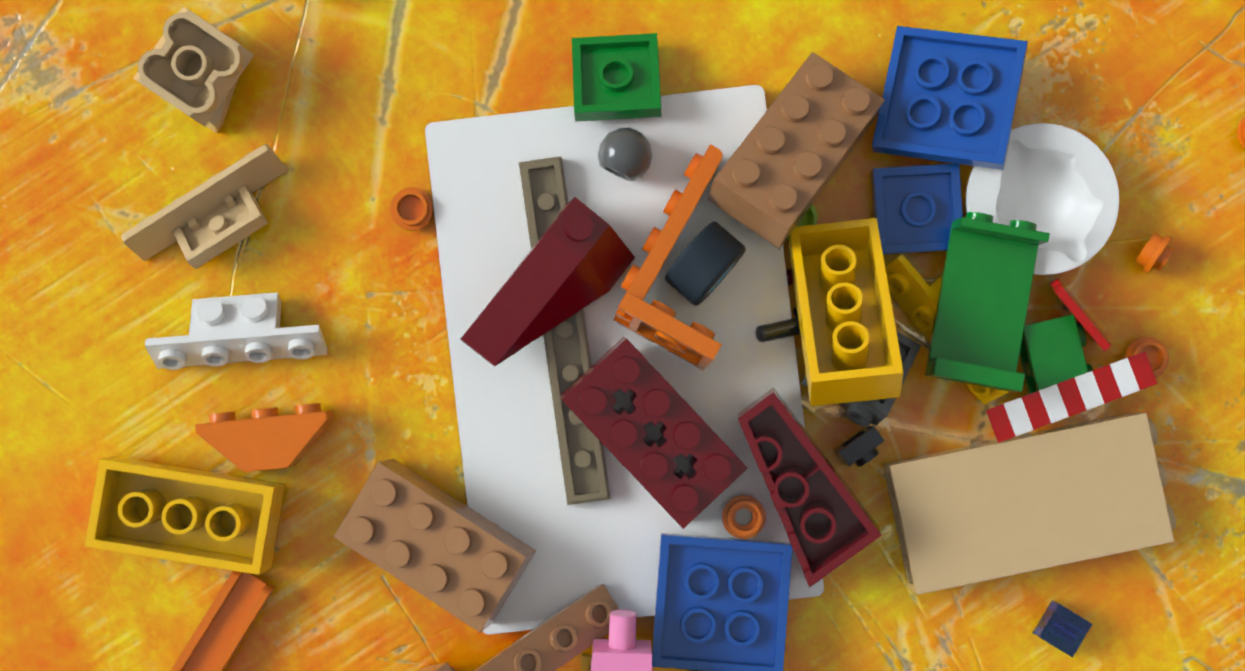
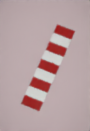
(1071, 397)

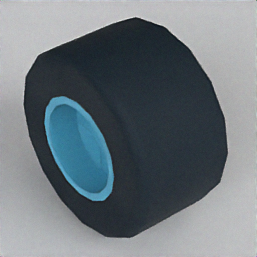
(704, 263)

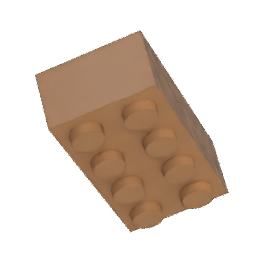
(795, 150)
(434, 544)

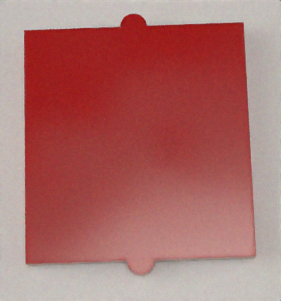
(1081, 315)

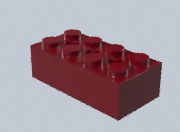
(651, 461)

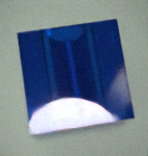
(1062, 628)

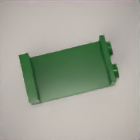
(984, 302)

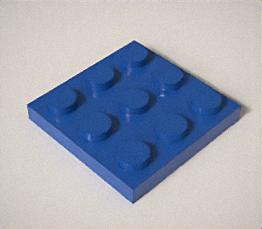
(950, 97)
(721, 604)

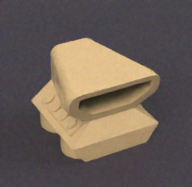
(194, 68)

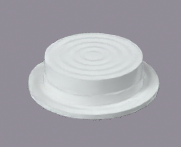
(1057, 183)

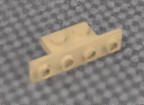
(211, 214)

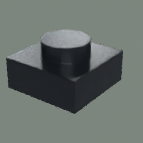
(860, 447)

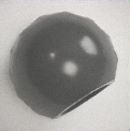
(625, 153)

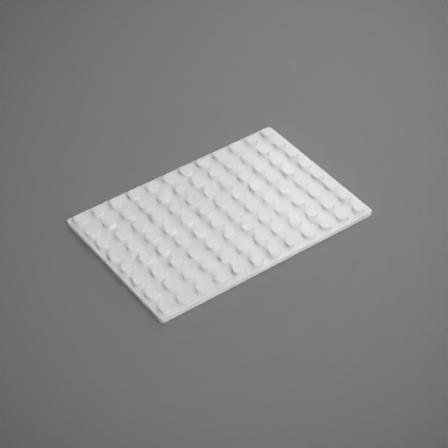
(508, 409)

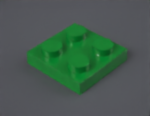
(616, 77)

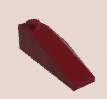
(559, 276)

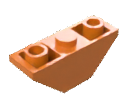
(267, 438)

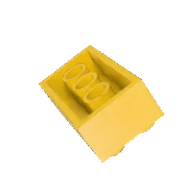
(845, 312)
(184, 515)

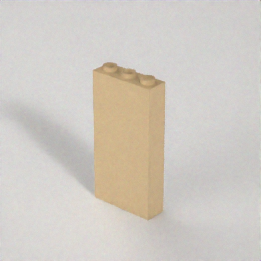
(1029, 502)

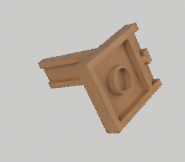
(555, 639)

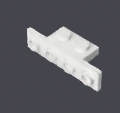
(236, 331)

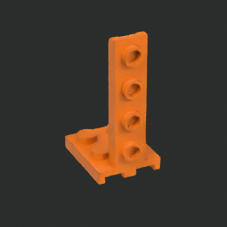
(657, 320)
(225, 623)

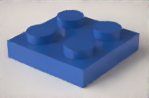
(916, 206)

